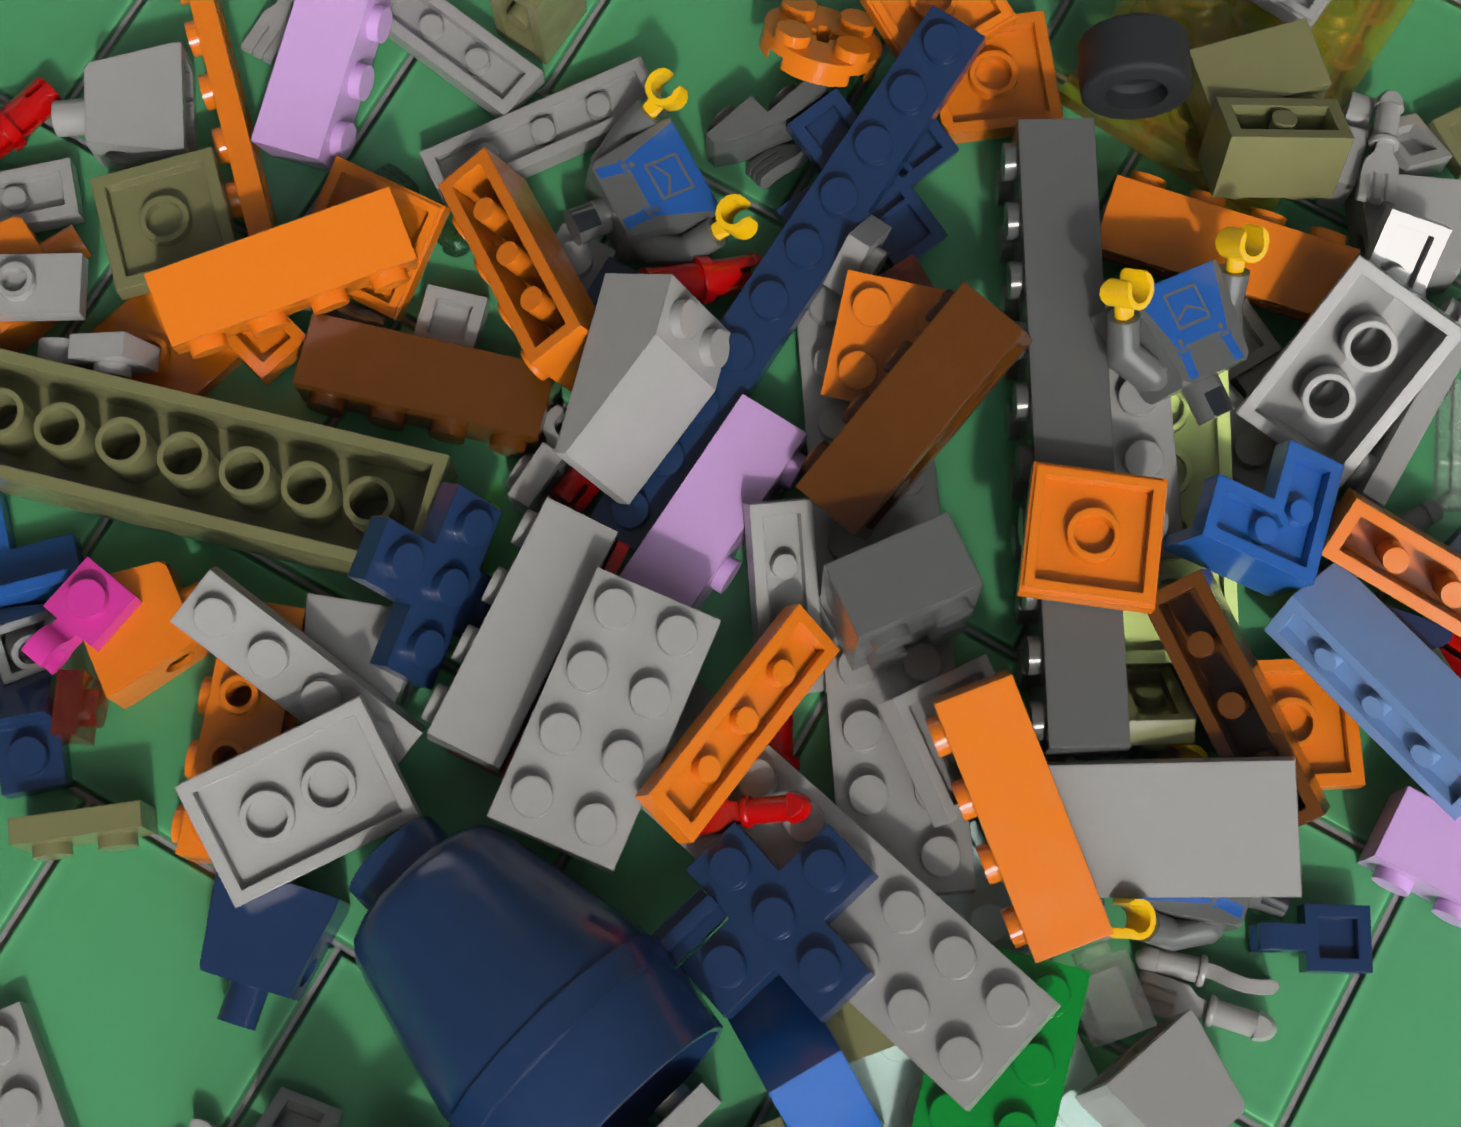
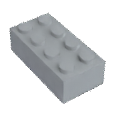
(603, 720)

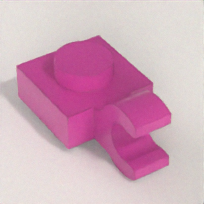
(88, 609)

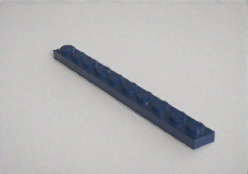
(809, 244)

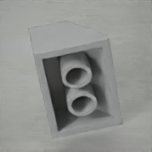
(1352, 366)

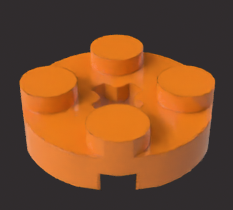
(821, 42)

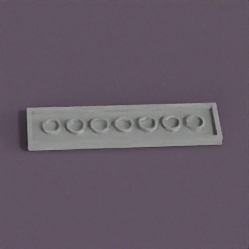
(937, 980)

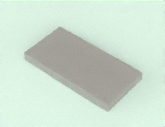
(1185, 825)

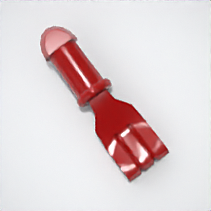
(759, 810)

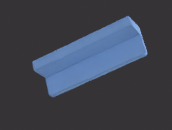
(1378, 677)

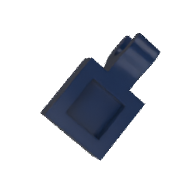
(1325, 937)

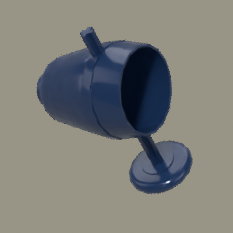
(525, 985)

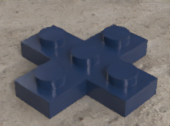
(912, 223)
(429, 580)
(780, 922)

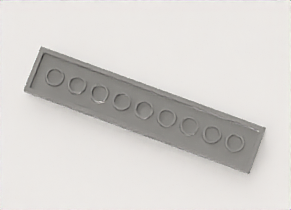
(865, 762)

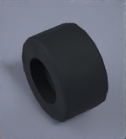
(1134, 66)

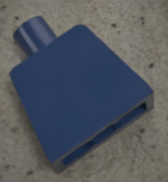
(267, 946)

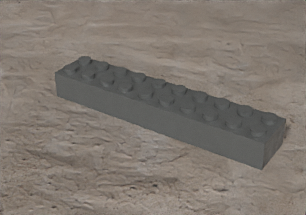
(1060, 417)

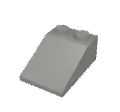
(639, 380)

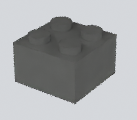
(900, 593)

